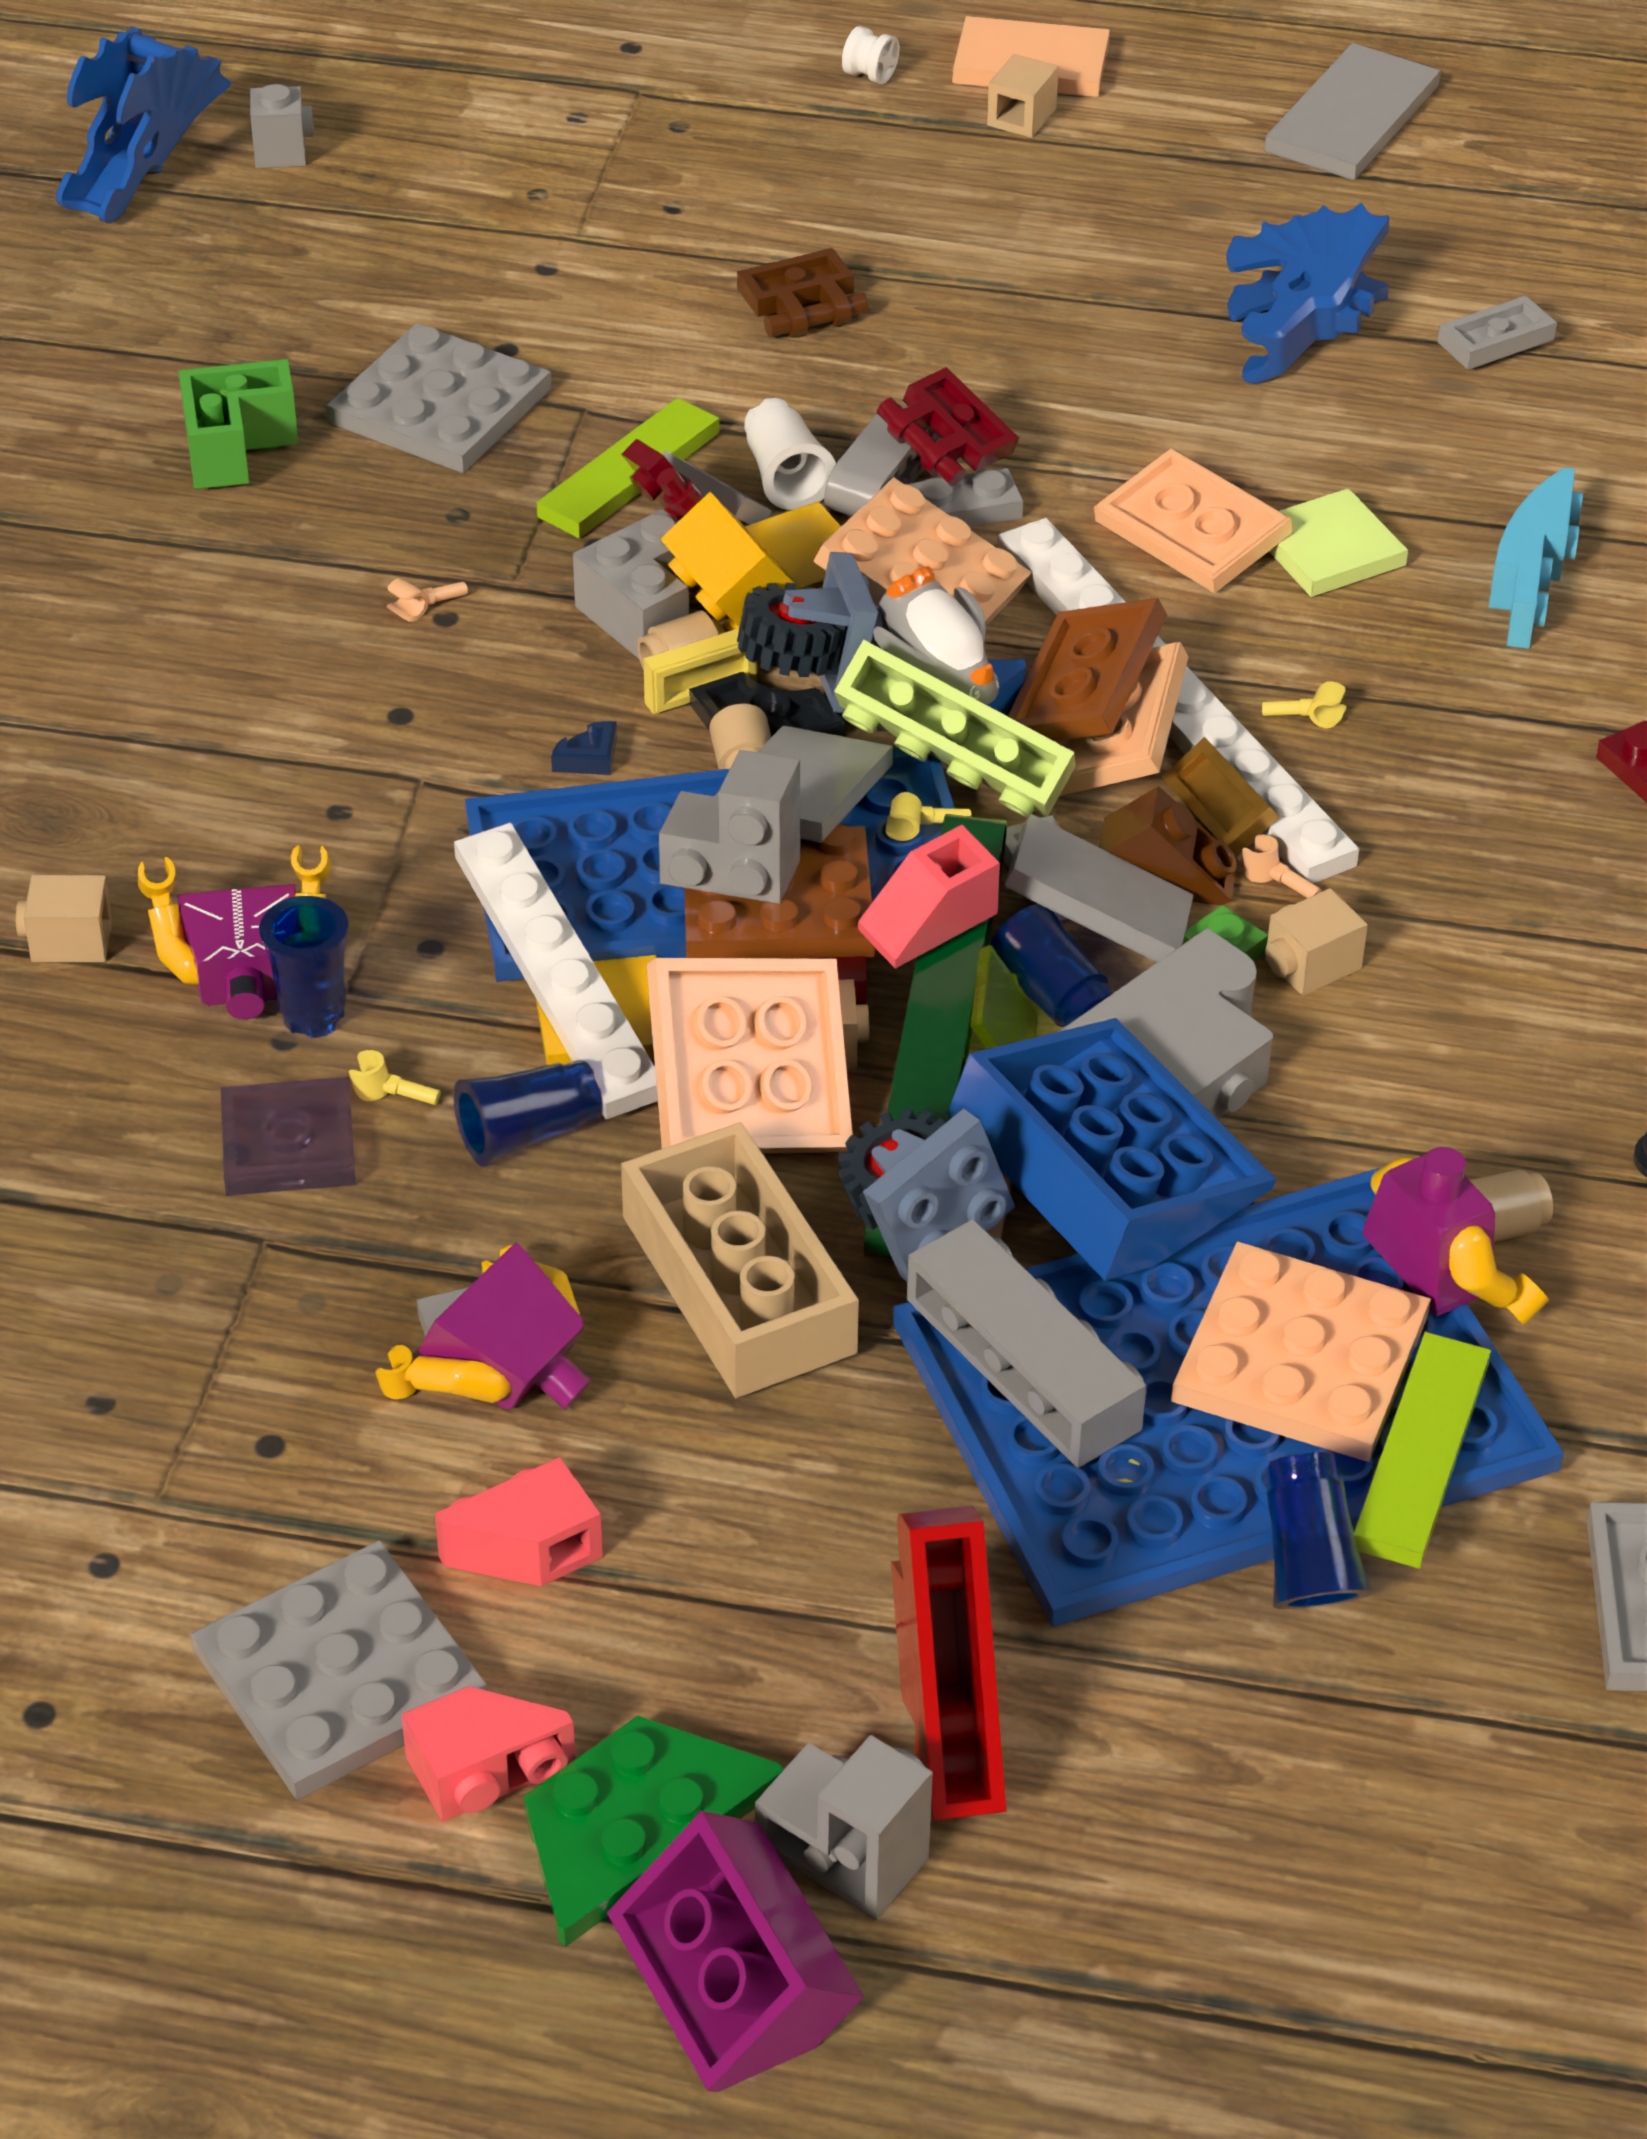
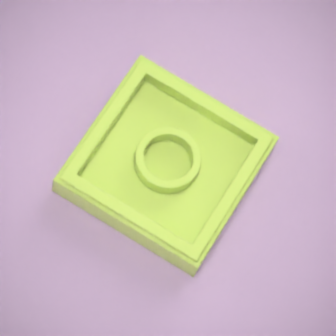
(1336, 544)

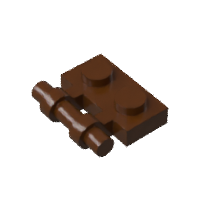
(789, 284)

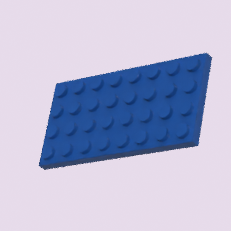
(603, 851)

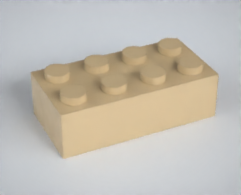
(739, 1259)

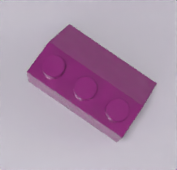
(733, 1951)

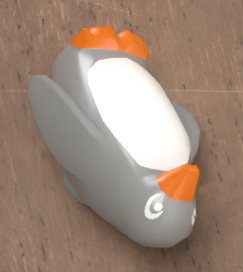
(938, 633)

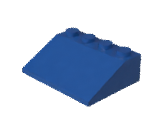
(1108, 1144)

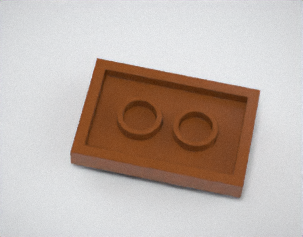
(1088, 669)

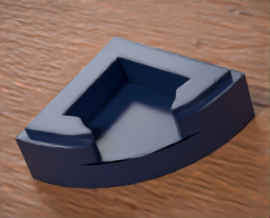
(588, 751)

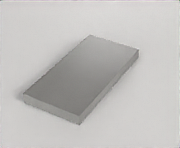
(1352, 111)

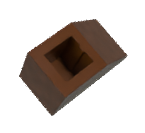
(1172, 845)

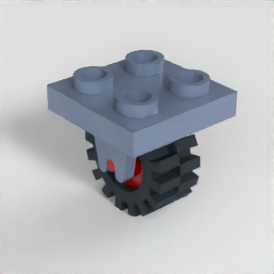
(811, 626)
(923, 1179)

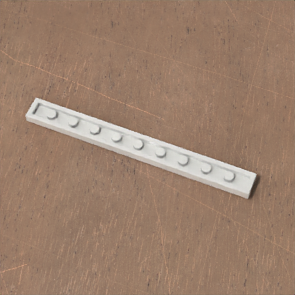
(1304, 832)

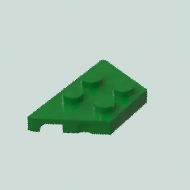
(624, 1805)

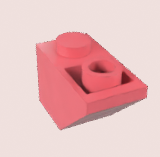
(933, 897)
(523, 1528)
(483, 1747)

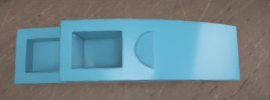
(1534, 552)

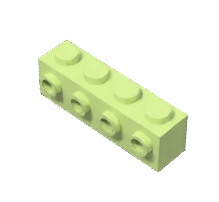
(955, 729)

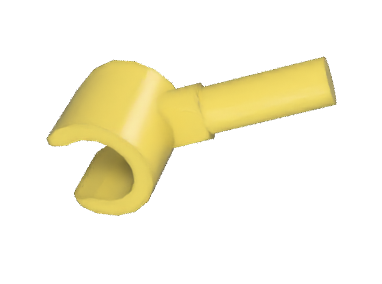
(1322, 709)
(908, 814)
(376, 1082)

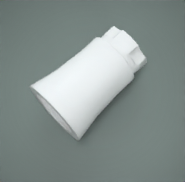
(787, 454)

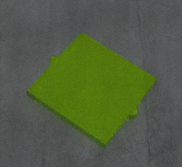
(1000, 1006)

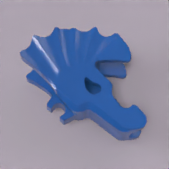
(147, 102)
(1316, 291)

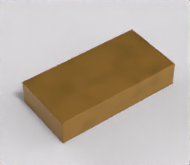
(1220, 796)

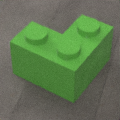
(233, 412)

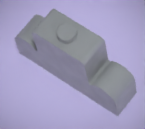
(1197, 1020)

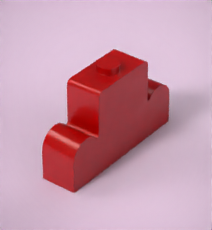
(949, 1658)

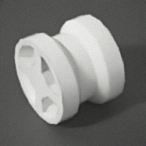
(870, 55)

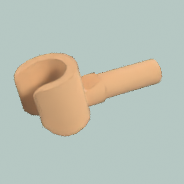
(415, 601)
(1265, 866)

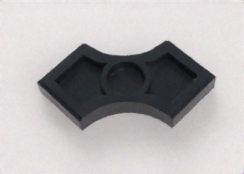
(797, 709)

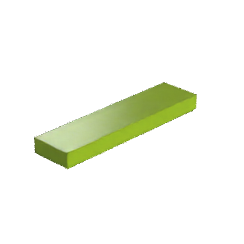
(605, 482)
(1421, 1450)

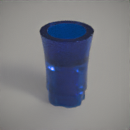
(307, 959)
(1050, 965)
(524, 1108)
(1312, 1534)

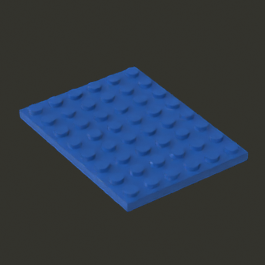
(1200, 1477)

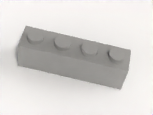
(1026, 1342)

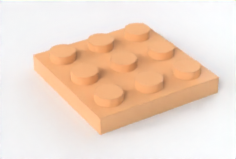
(907, 532)
(750, 1048)
(1301, 1351)

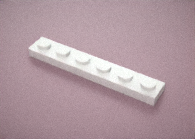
(557, 967)

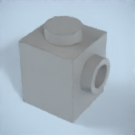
(279, 126)

